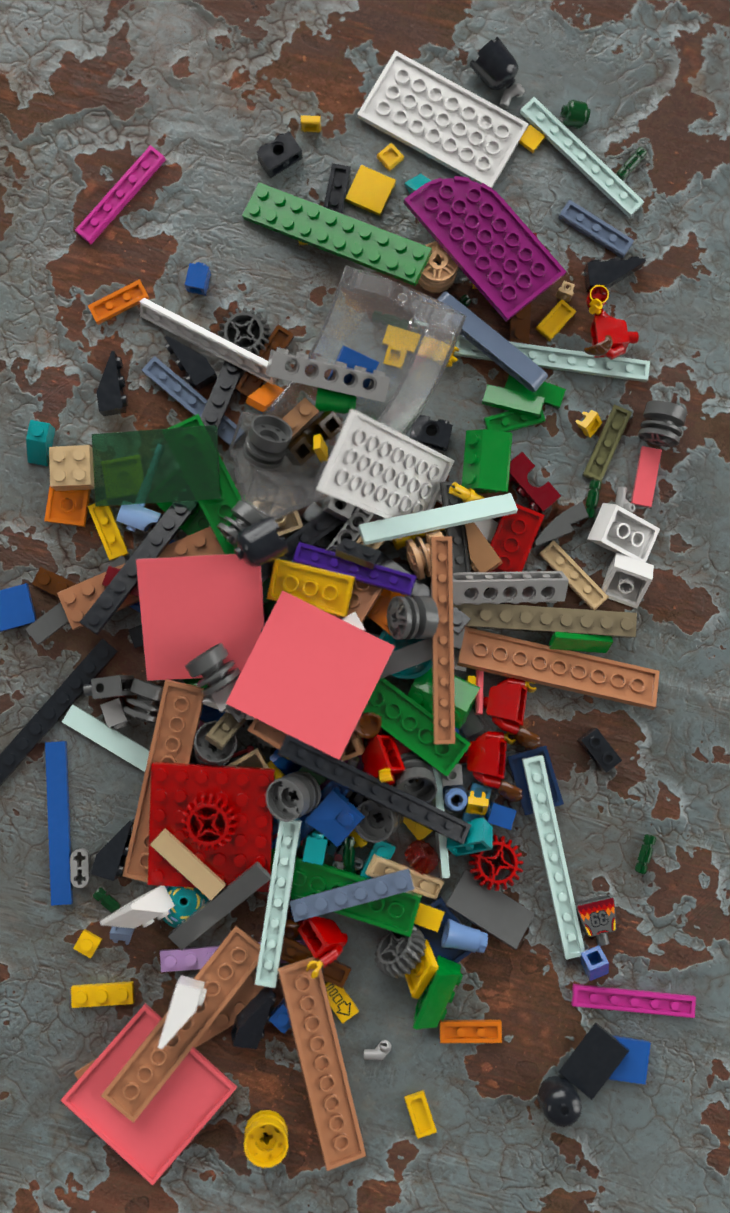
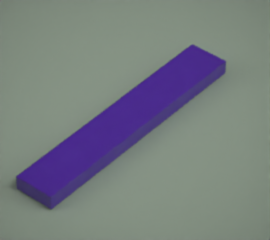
(380, 576)

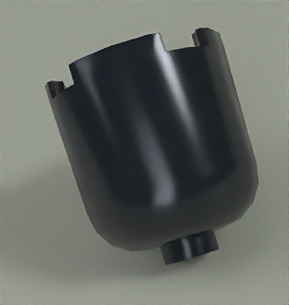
(495, 65)
(260, 543)
(559, 1101)

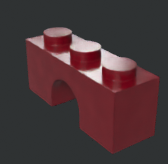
(539, 497)

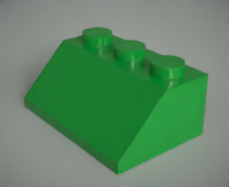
(487, 461)
(464, 696)
(439, 992)

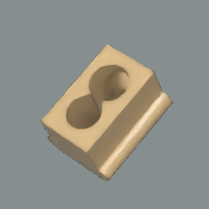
(565, 294)

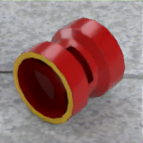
(599, 292)

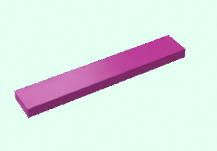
(120, 194)
(633, 1001)

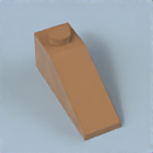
(480, 551)

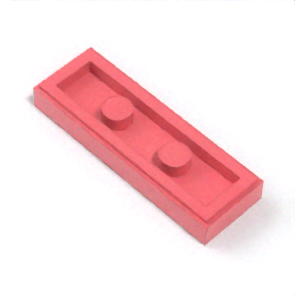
(646, 476)

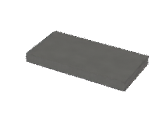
(490, 910)

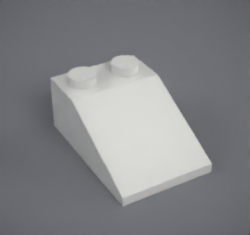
(623, 532)
(142, 910)
(186, 998)

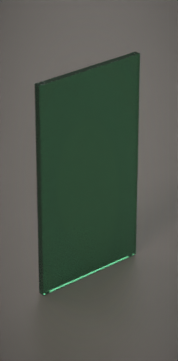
(156, 466)

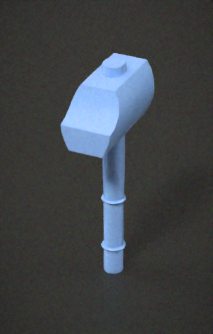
(138, 517)

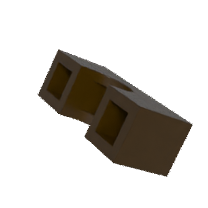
(301, 447)

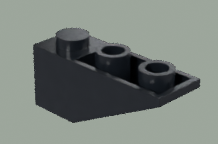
(610, 272)
(196, 365)
(110, 390)
(110, 858)
(250, 1022)

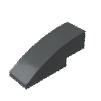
(562, 524)

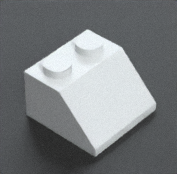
(627, 580)

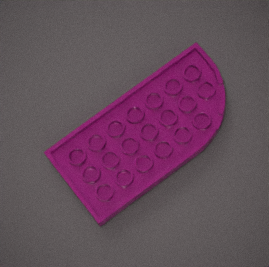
(486, 241)

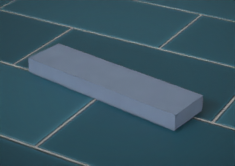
(596, 229)

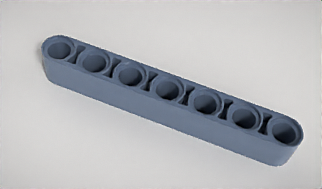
(497, 347)

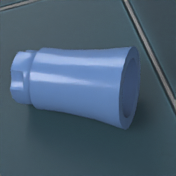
(449, 792)
(463, 937)

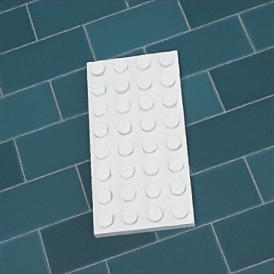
(442, 120)
(383, 469)

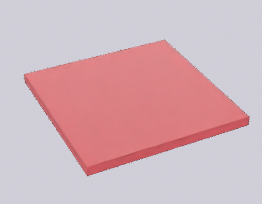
(194, 606)
(310, 675)
(171, 1117)

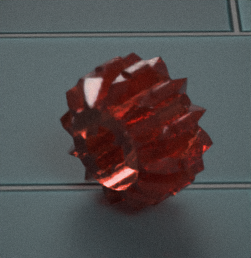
(421, 857)

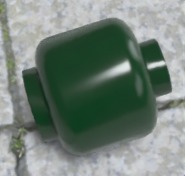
(575, 114)

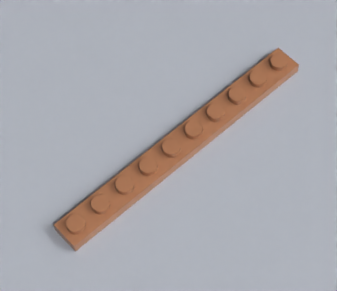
(443, 641)

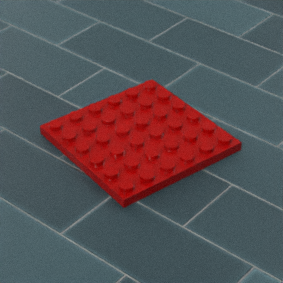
(245, 789)

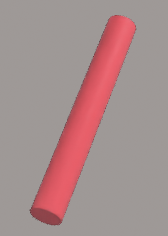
(479, 699)

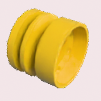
(263, 1150)

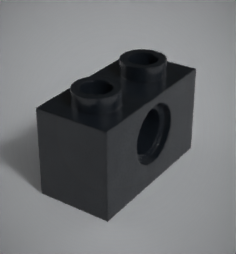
(275, 164)
(440, 440)
(599, 750)

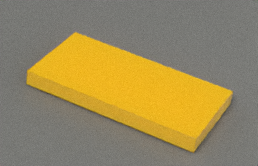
(316, 586)

